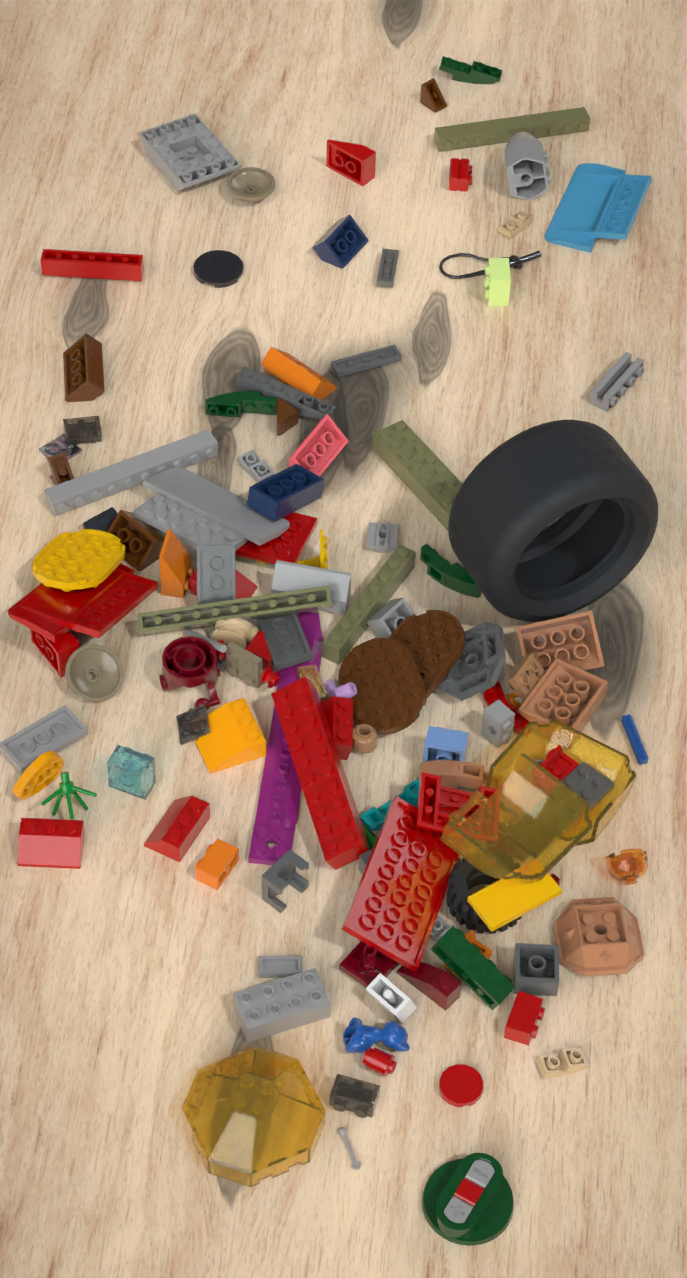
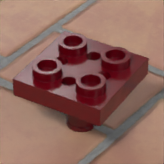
(366, 959)

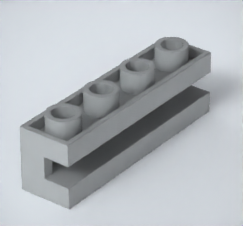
(616, 382)

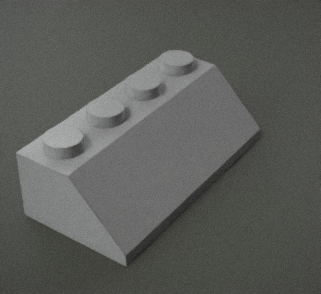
(295, 576)

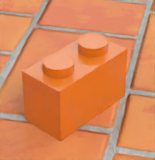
(216, 864)

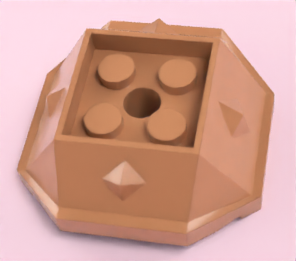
(593, 953)

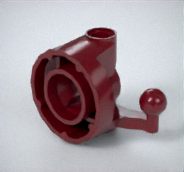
(189, 664)

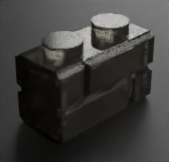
(82, 430)
(354, 1096)

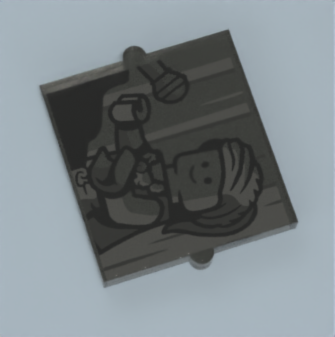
(193, 724)

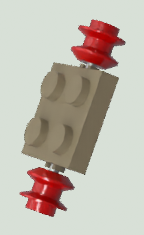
(247, 666)

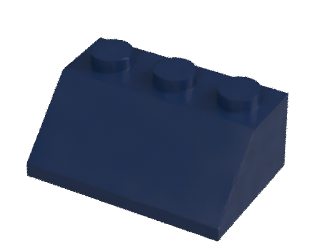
(341, 242)

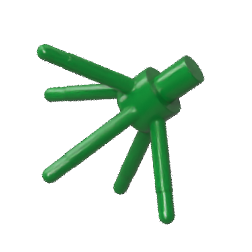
(66, 788)

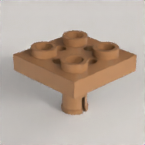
(524, 676)

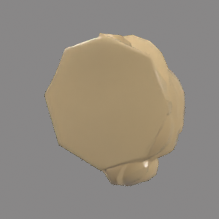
(234, 630)

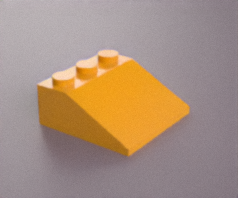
(233, 737)

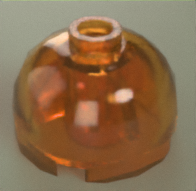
(628, 865)

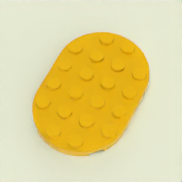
(78, 559)

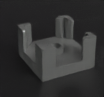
(280, 876)

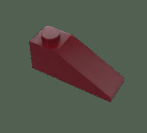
(433, 983)

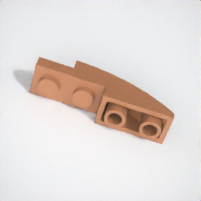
(456, 773)

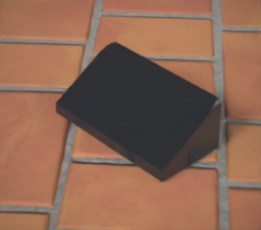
(101, 521)

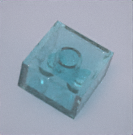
(131, 772)

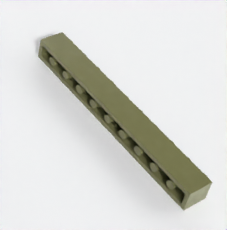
(501, 130)
(244, 608)

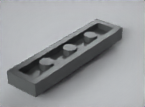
(366, 361)

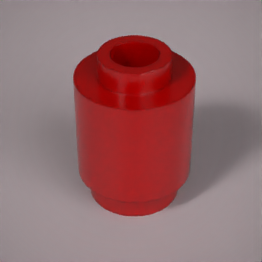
(379, 1061)

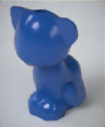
(360, 1037)

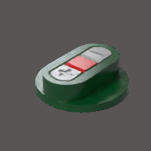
(468, 1200)

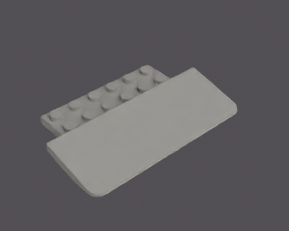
(204, 512)

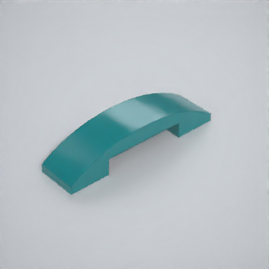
(375, 817)

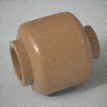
(364, 738)

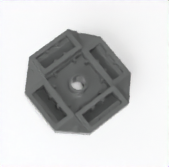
(479, 664)

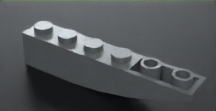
(305, 404)

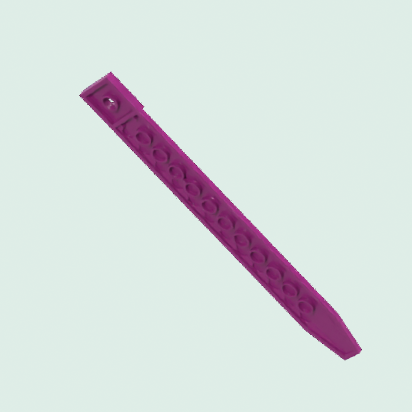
(280, 783)

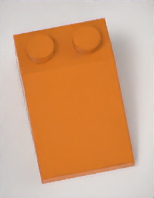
(174, 567)

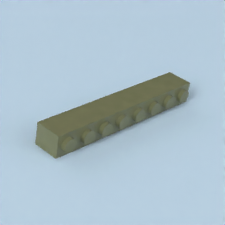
(368, 603)

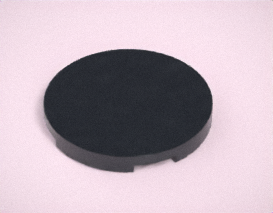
(218, 268)

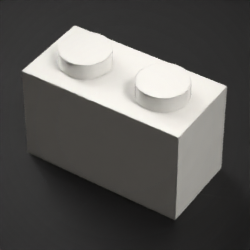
(391, 998)

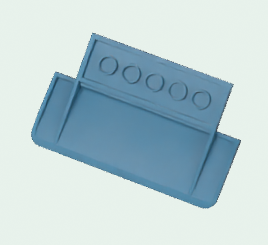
(597, 205)

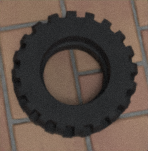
(460, 881)

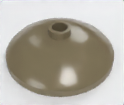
(251, 184)
(102, 664)

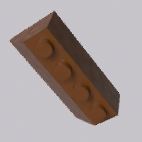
(83, 370)

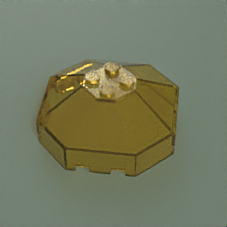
(254, 1115)

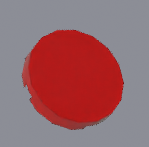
(461, 1085)

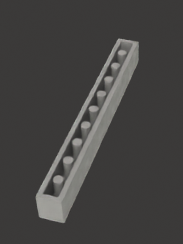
(130, 472)

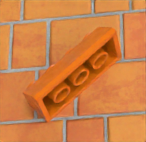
(296, 374)

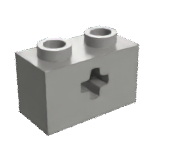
(498, 724)

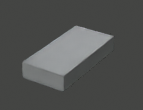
(279, 966)

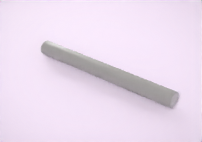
(216, 645)

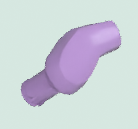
(345, 691)

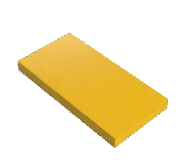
(509, 900)

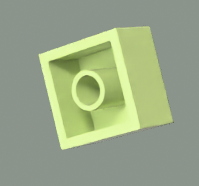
(497, 281)

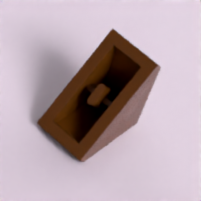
(432, 96)
(286, 416)

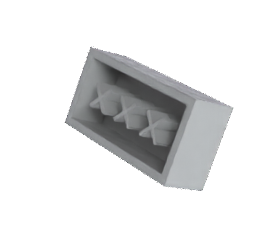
(281, 1005)

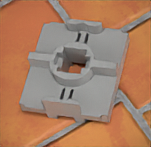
(382, 537)

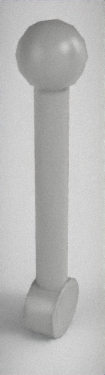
(355, 1163)

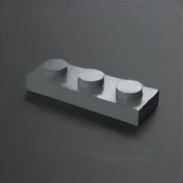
(387, 268)

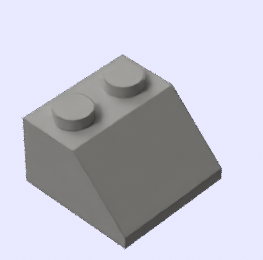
(389, 617)

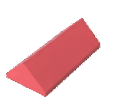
(319, 447)

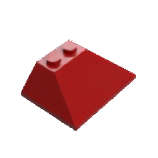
(439, 802)

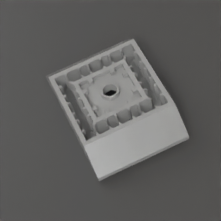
(187, 152)

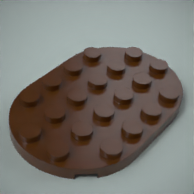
(435, 643)
(386, 684)

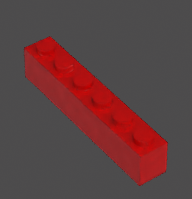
(92, 265)

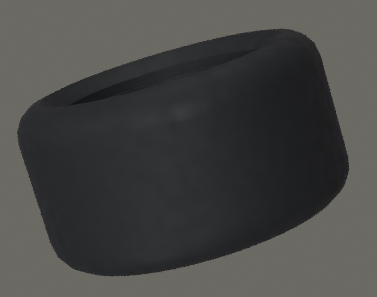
(527, 483)

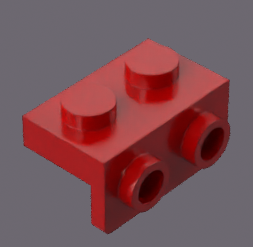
(559, 763)

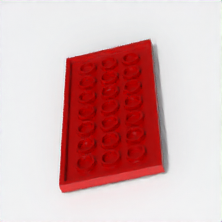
(401, 887)

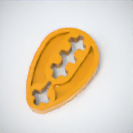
(39, 775)

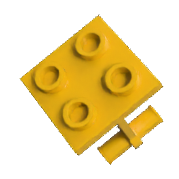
(320, 560)

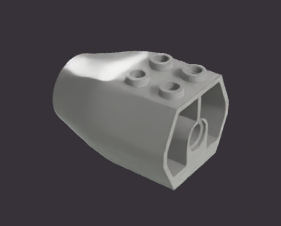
(526, 166)

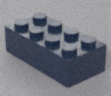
(285, 492)

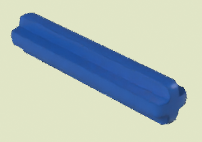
(634, 739)

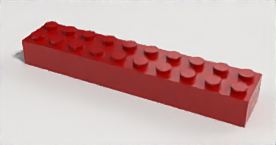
(321, 773)

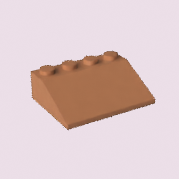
(564, 638)
(565, 696)

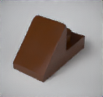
(60, 468)

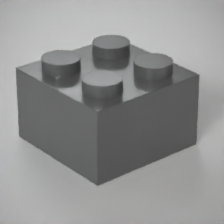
(536, 969)

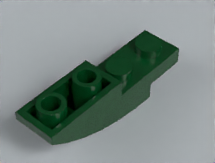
(476, 73)
(240, 402)
(451, 576)

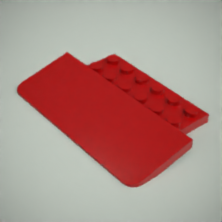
(85, 610)

